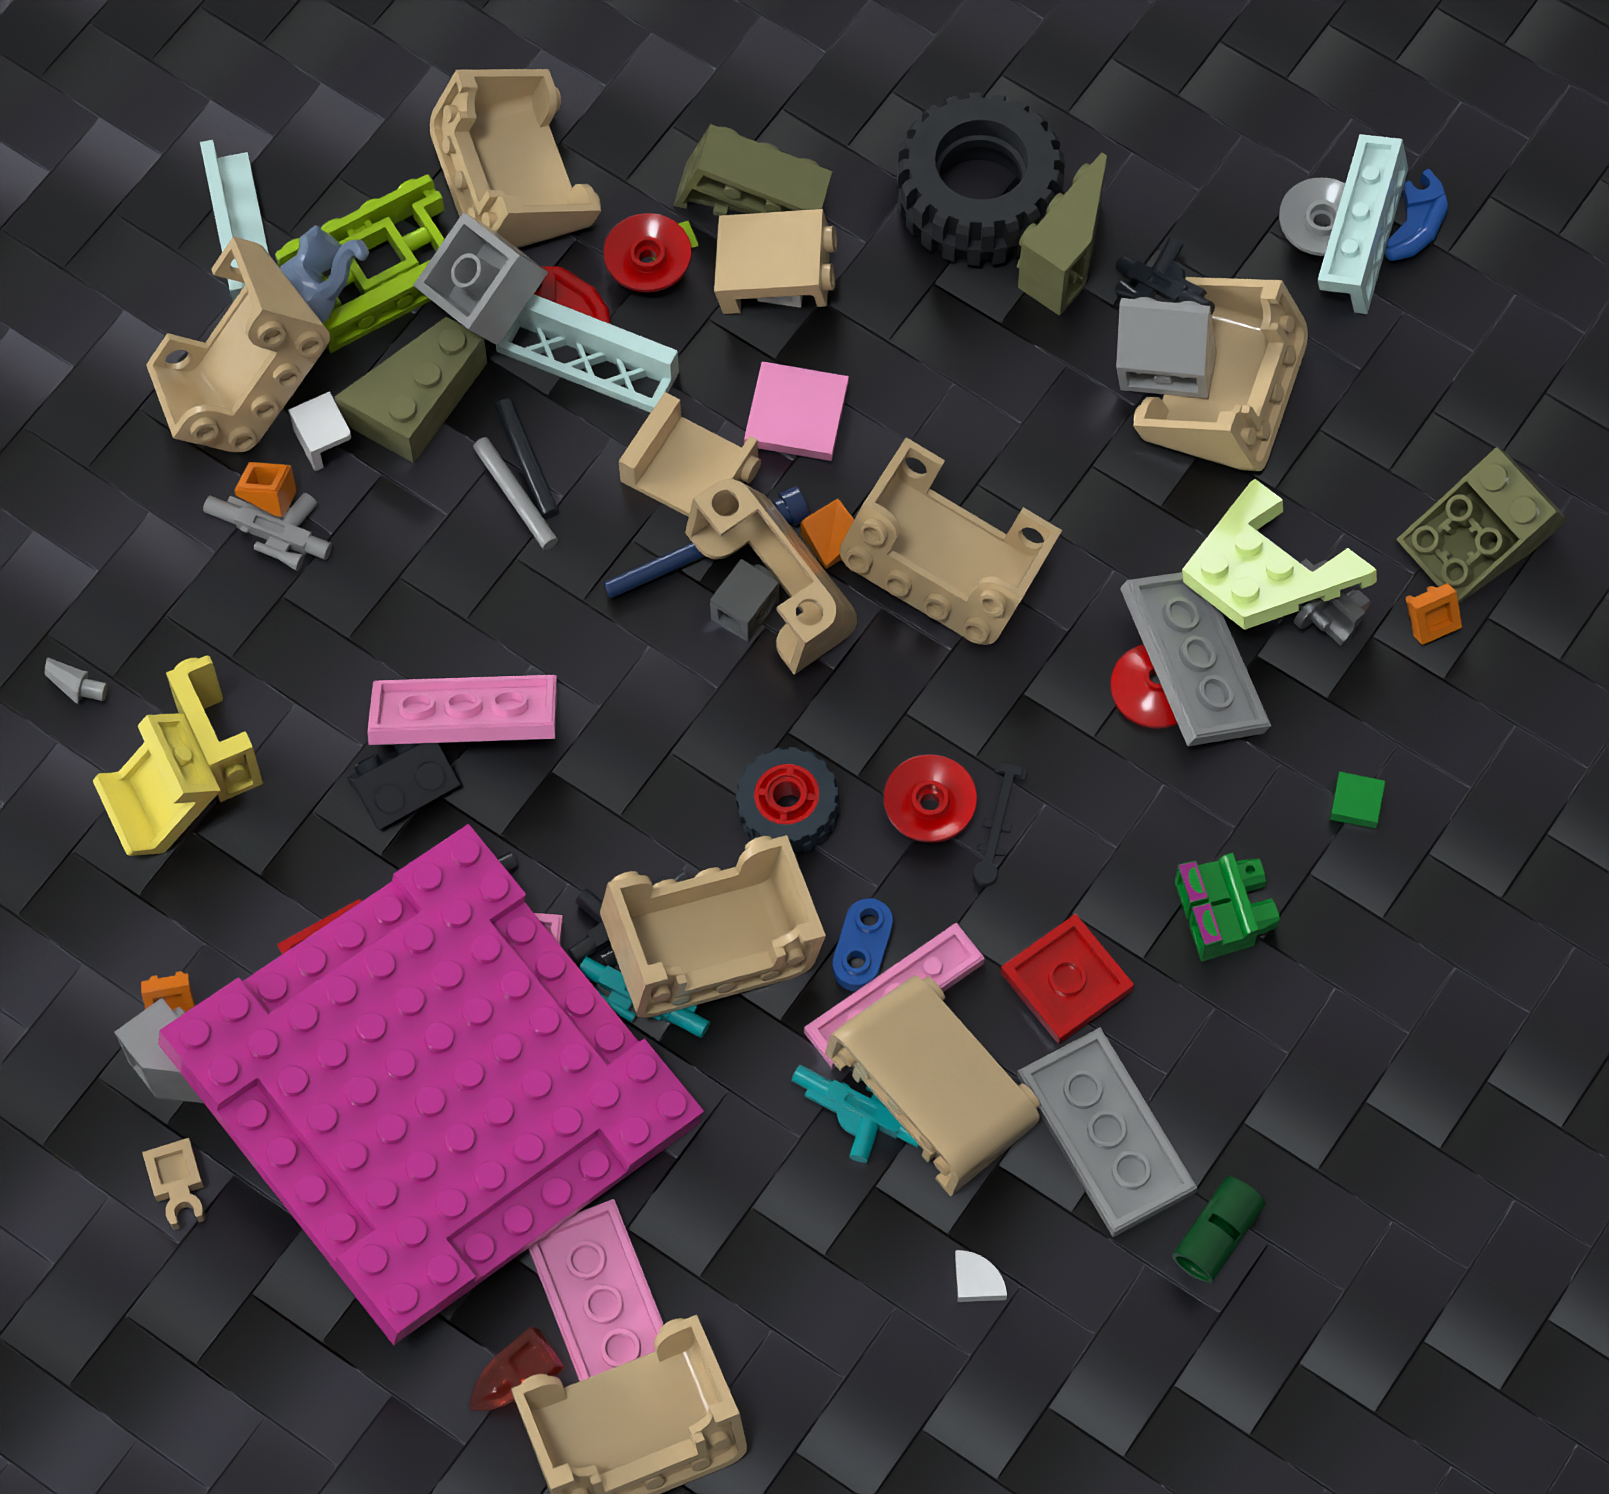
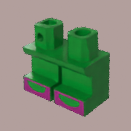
(1219, 906)

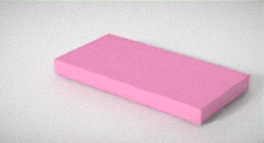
(463, 709)
(597, 1290)

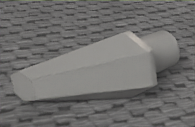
(74, 681)

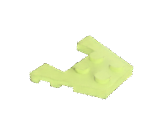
(1254, 577)

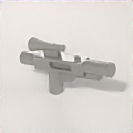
(280, 532)

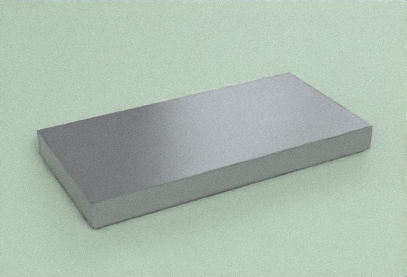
(1195, 660)
(1107, 1132)

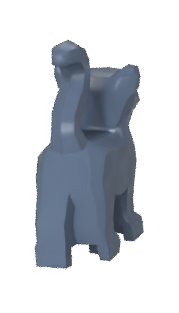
(316, 254)

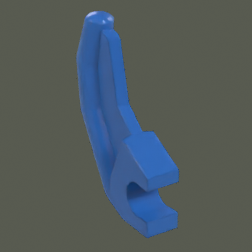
(1424, 217)

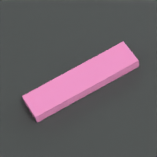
(943, 959)

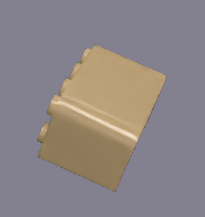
(713, 931)

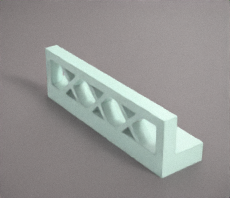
(233, 201)
(1364, 219)
(600, 340)

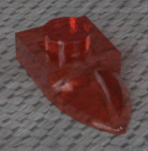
(521, 1359)

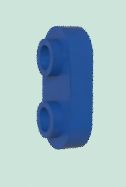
(862, 942)

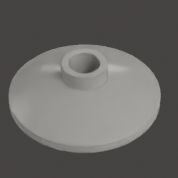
(1303, 206)

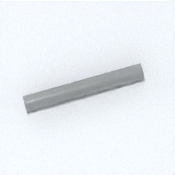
(515, 493)

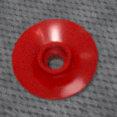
(647, 237)
(1136, 694)
(933, 779)

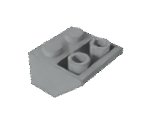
(1165, 347)
(142, 1051)

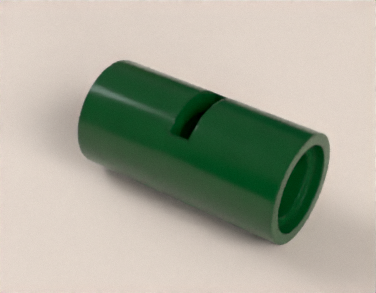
(1218, 1229)

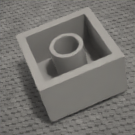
(480, 279)

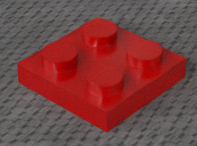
(1067, 978)

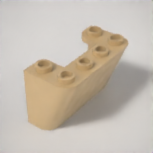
(249, 365)
(734, 515)
(941, 553)

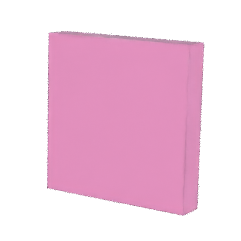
(797, 410)

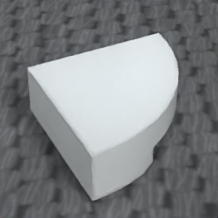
(977, 1278)

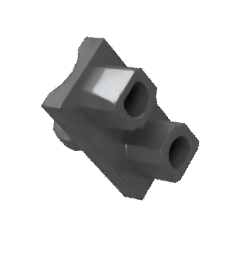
(1336, 616)

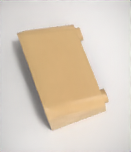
(503, 156)
(1256, 362)
(935, 1080)
(636, 1423)

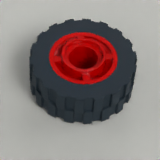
(786, 774)

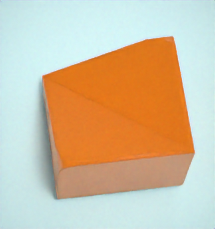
(267, 487)
(826, 531)

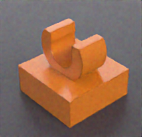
(1434, 613)
(173, 989)

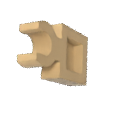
(173, 1176)

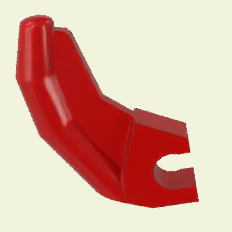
(572, 292)

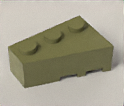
(749, 176)
(414, 389)

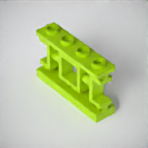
(391, 291)

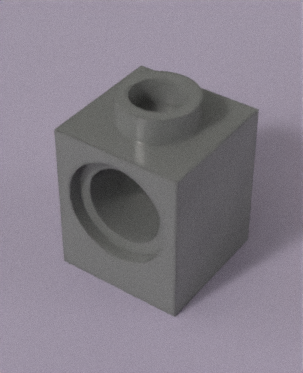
(745, 599)

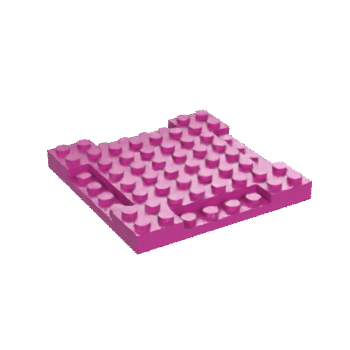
(429, 1083)

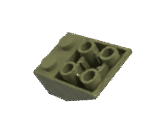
(1060, 247)
(1482, 526)

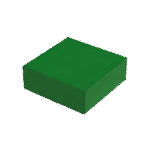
(1357, 800)

